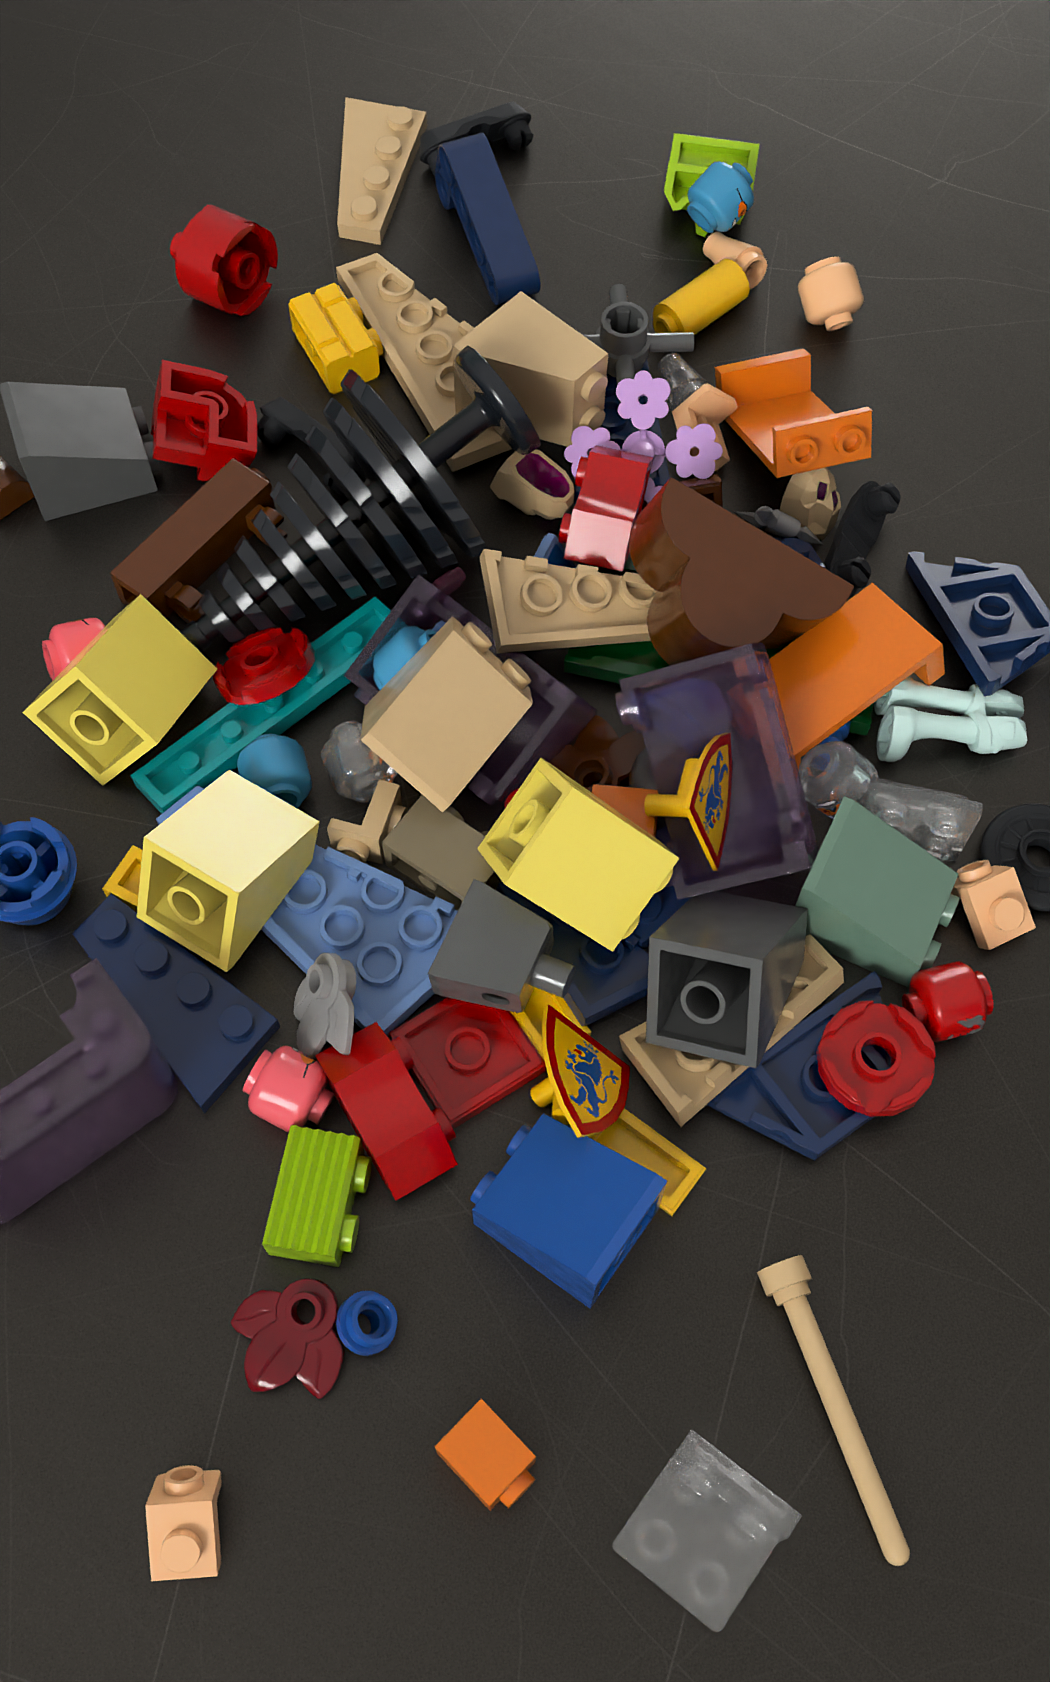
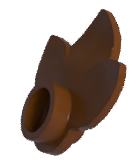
(599, 755)

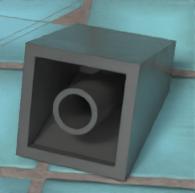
(79, 445)
(723, 975)

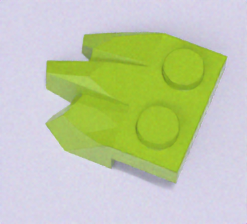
(693, 156)

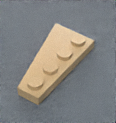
(375, 163)
(561, 606)

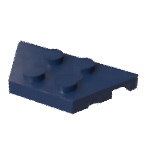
(987, 615)
(785, 1091)

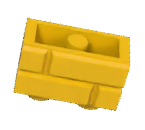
(335, 336)

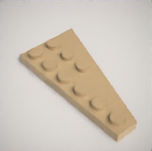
(416, 346)

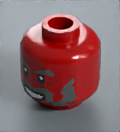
(949, 1000)

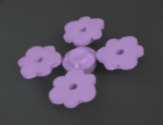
(647, 442)

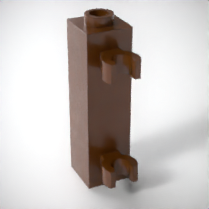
(196, 542)

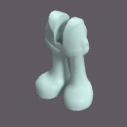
(985, 723)

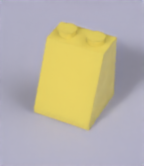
(121, 691)
(576, 856)
(223, 867)

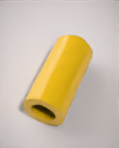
(702, 299)

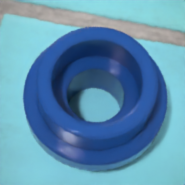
(381, 1316)

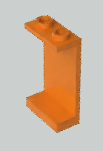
(786, 420)
(849, 665)

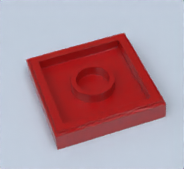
(468, 1056)

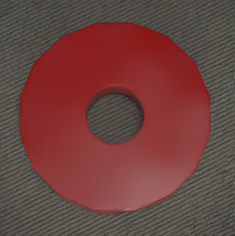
(264, 666)
(868, 1089)

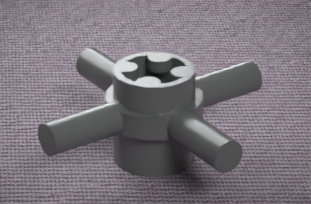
(627, 337)

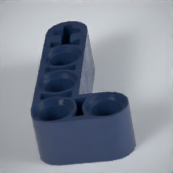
(473, 184)

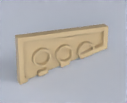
(690, 1080)

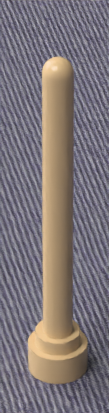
(789, 1287)

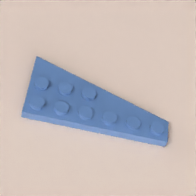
(363, 918)

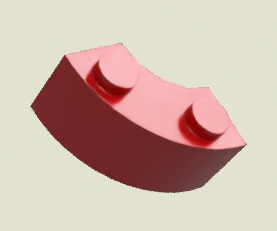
(606, 508)
(388, 1111)

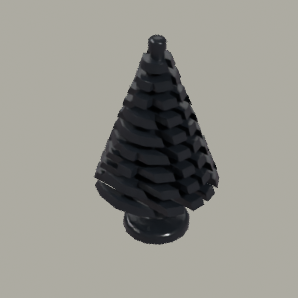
(412, 468)

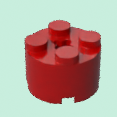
(224, 260)

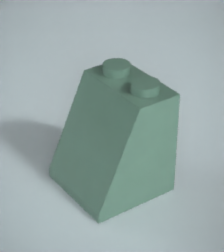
(877, 896)

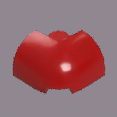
(201, 420)

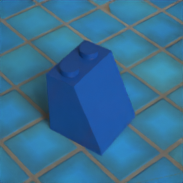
(567, 1206)

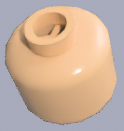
(830, 293)

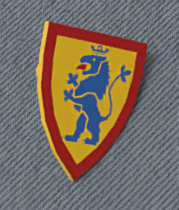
(702, 797)
(583, 1077)

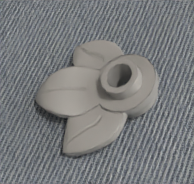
(326, 1005)

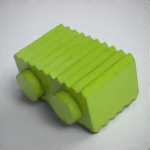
(316, 1196)

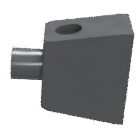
(497, 954)

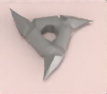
(779, 524)

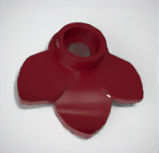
(287, 1345)

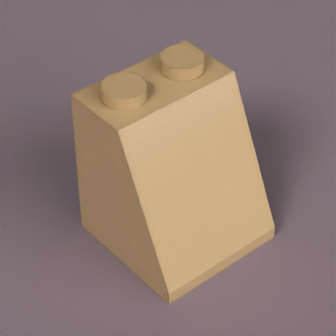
(544, 364)
(446, 712)

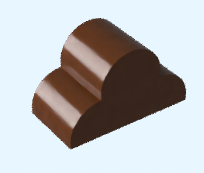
(723, 579)

